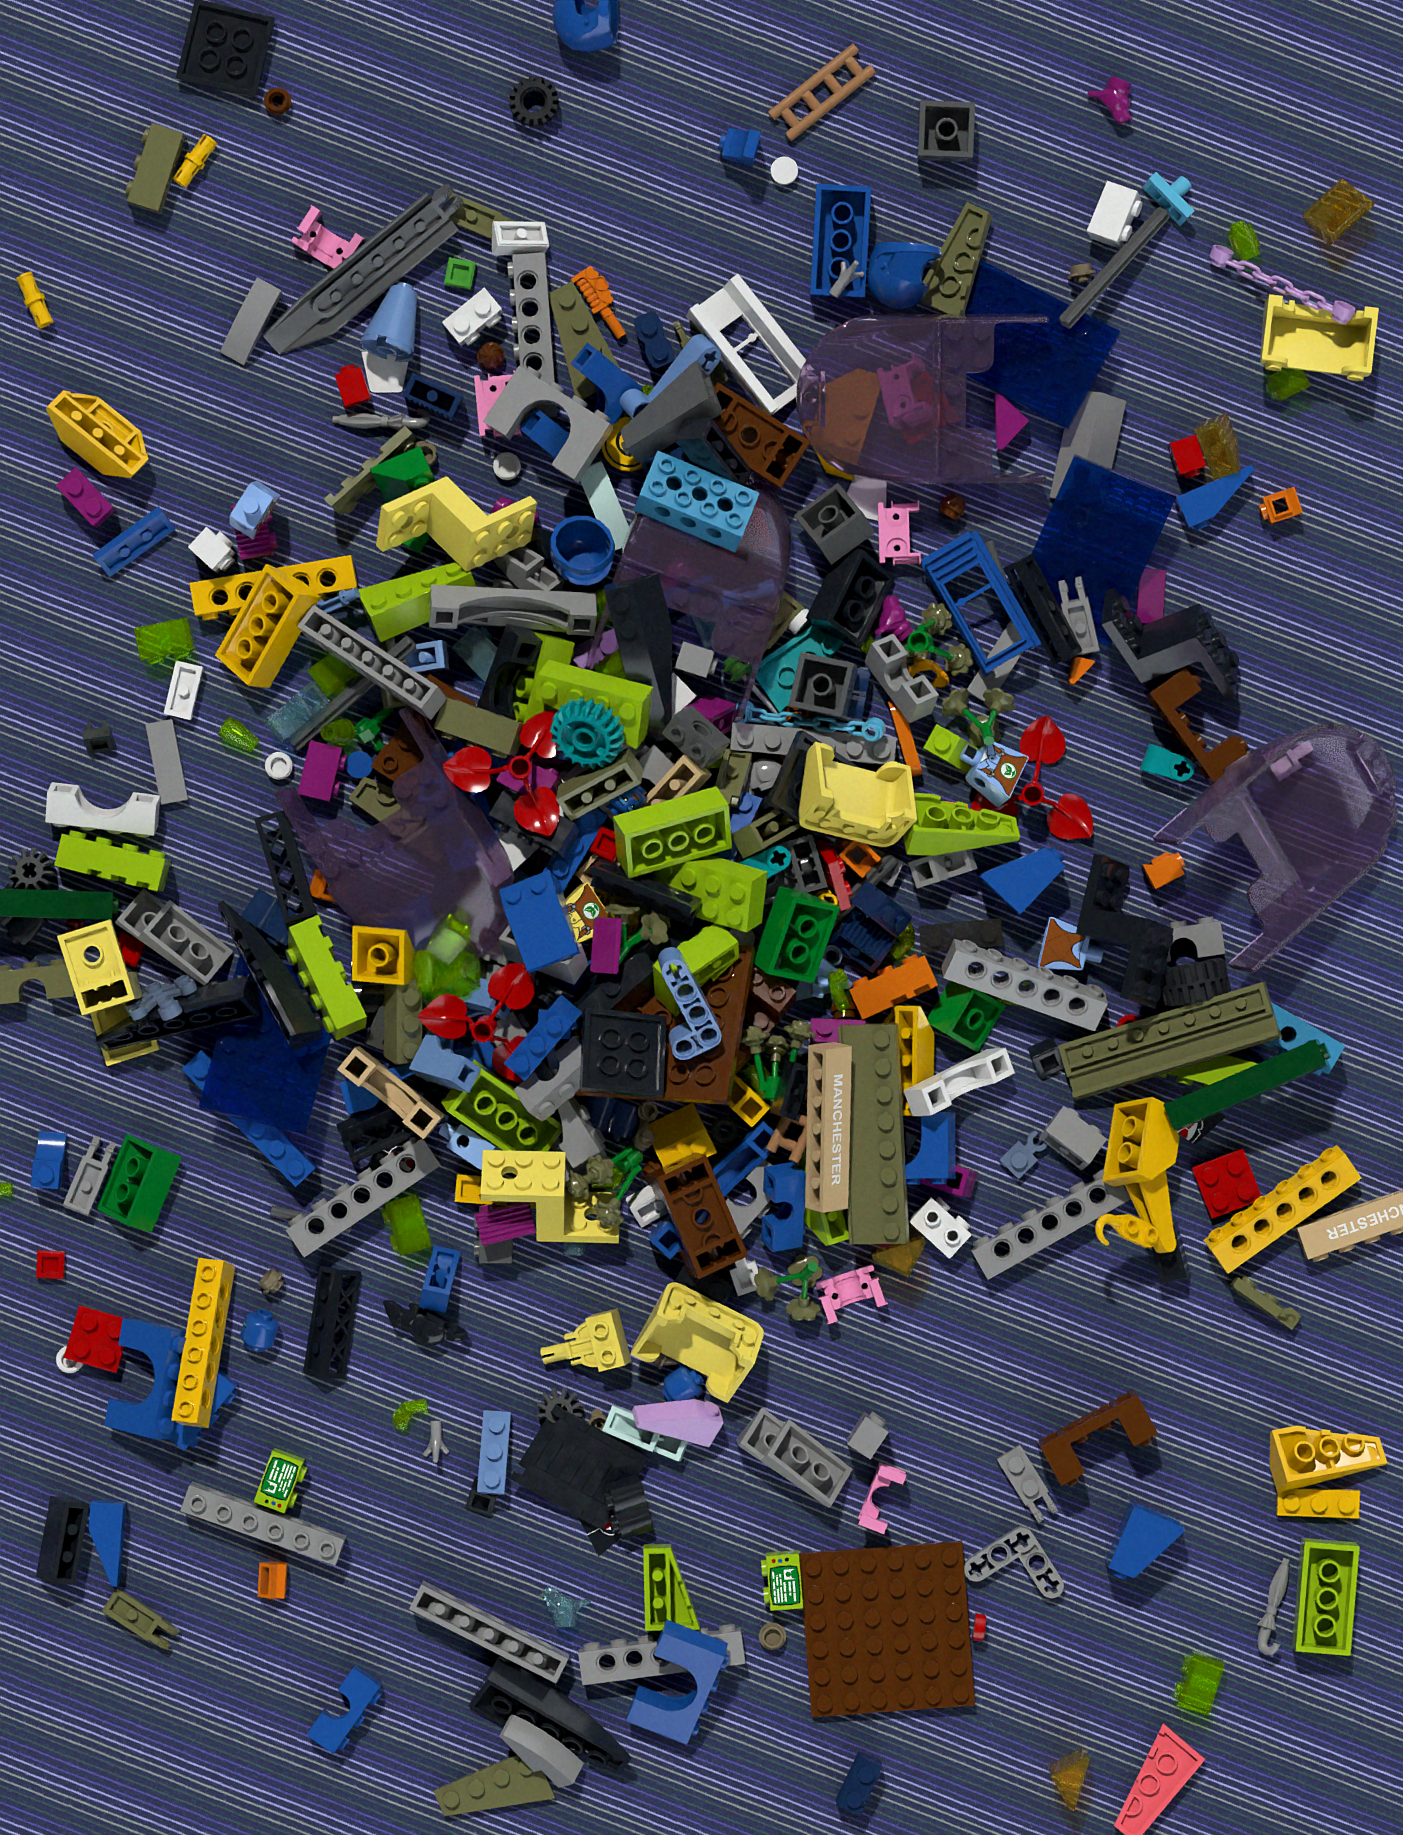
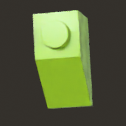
(947, 747)

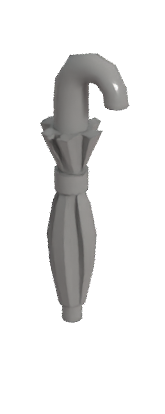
(366, 420)
(1276, 1593)

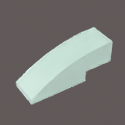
(605, 502)
(622, 1425)

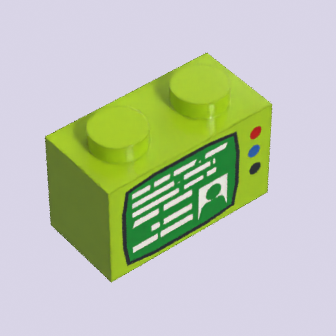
(279, 1481)
(783, 1580)

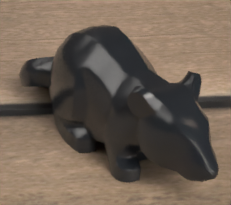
(426, 1328)

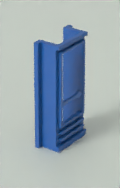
(958, 558)

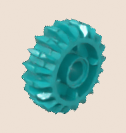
(587, 733)

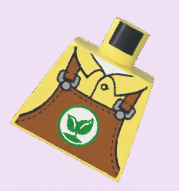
(583, 909)

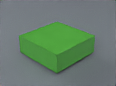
(460, 273)

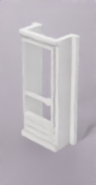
(725, 307)

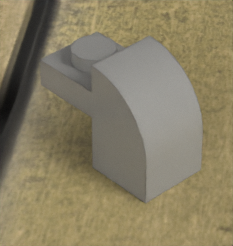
(940, 867)

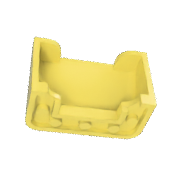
(1312, 341)
(854, 800)
(701, 1337)

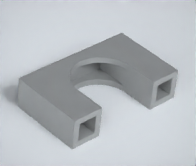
(525, 393)

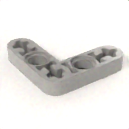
(1024, 1553)

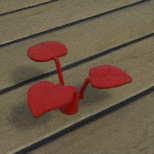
(533, 811)
(1071, 815)
(448, 1012)

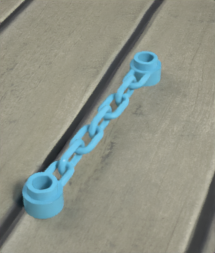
(875, 723)

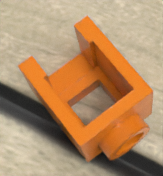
(1267, 509)
(867, 862)
(1164, 869)

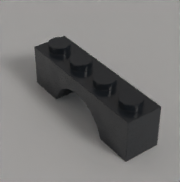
(514, 654)

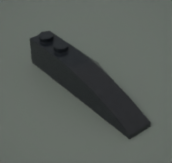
(645, 643)
(635, 973)
(275, 982)
(204, 1008)
(514, 1691)

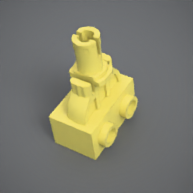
(598, 1342)

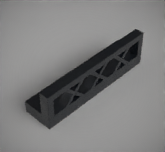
(1046, 607)
(295, 863)
(645, 892)
(371, 1123)
(326, 1322)

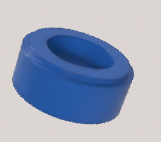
(359, 764)

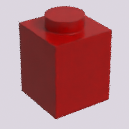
(352, 386)
(1187, 457)

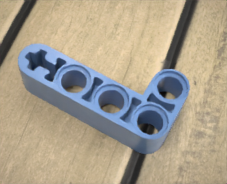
(697, 349)
(687, 999)

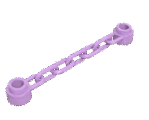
(1341, 310)

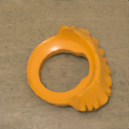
(924, 664)

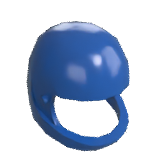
(586, 27)
(897, 272)
(582, 550)

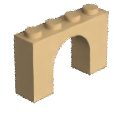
(407, 1103)

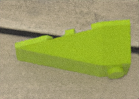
(953, 828)

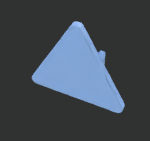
(821, 983)

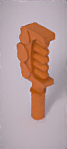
(597, 293)

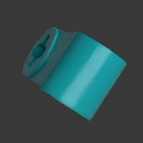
(1162, 763)
(763, 860)

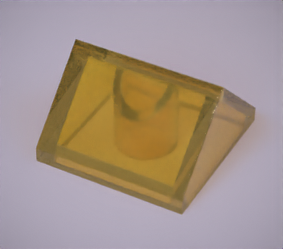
(1337, 211)
(900, 1257)
(1069, 1775)

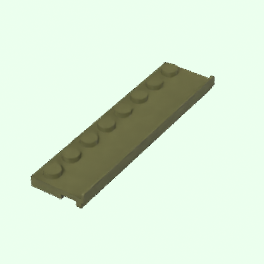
(1170, 1041)
(876, 1137)

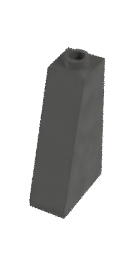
(660, 421)

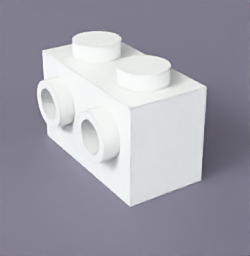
(1114, 215)
(473, 317)
(213, 549)
(940, 1227)

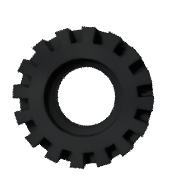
(538, 85)

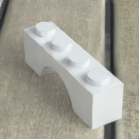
(69, 807)
(939, 1090)

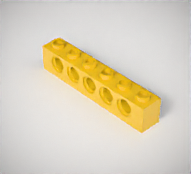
(204, 591)
(1296, 1208)
(203, 1342)

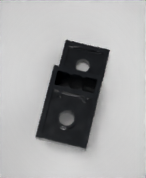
(1170, 642)
(1104, 924)

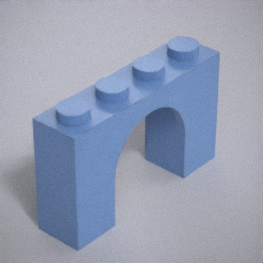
(435, 1056)

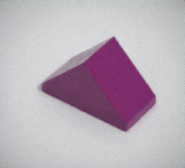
(1007, 422)

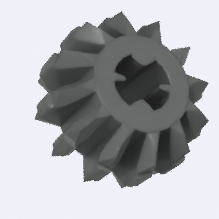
(40, 869)
(558, 1399)

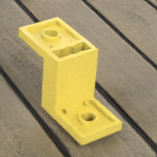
(456, 523)
(103, 985)
(543, 1180)

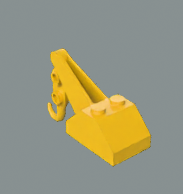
(1137, 1156)

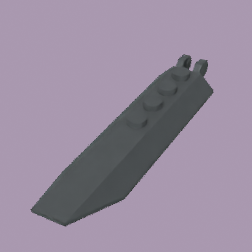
(367, 272)

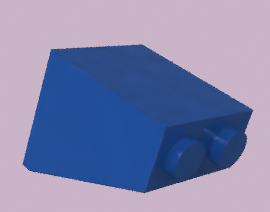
(1024, 878)
(1140, 1540)

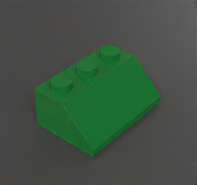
(796, 935)
(139, 1183)

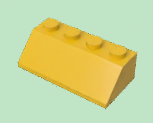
(266, 627)

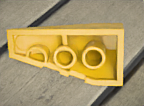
(1312, 1456)

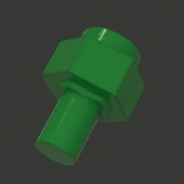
(367, 729)

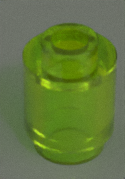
(1243, 240)

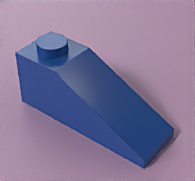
(1206, 501)
(107, 1530)

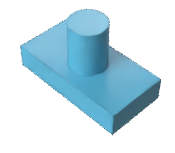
(1170, 196)

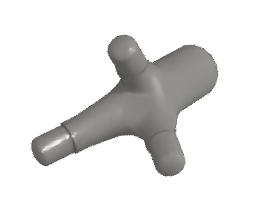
(845, 278)
(435, 1442)

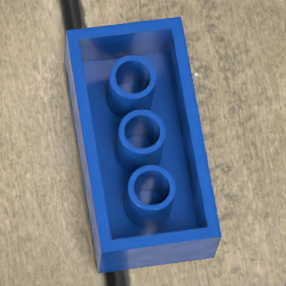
(839, 237)

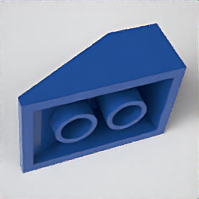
(539, 920)

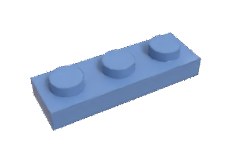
(494, 1452)

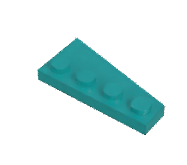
(779, 668)

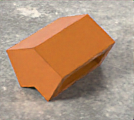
(272, 1580)

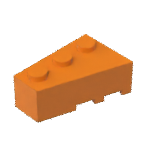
(892, 986)

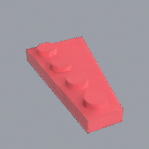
(1159, 1780)

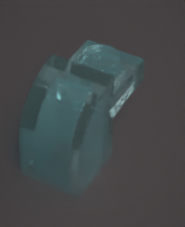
(297, 711)

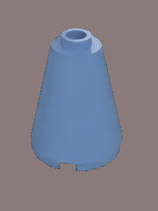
(393, 325)

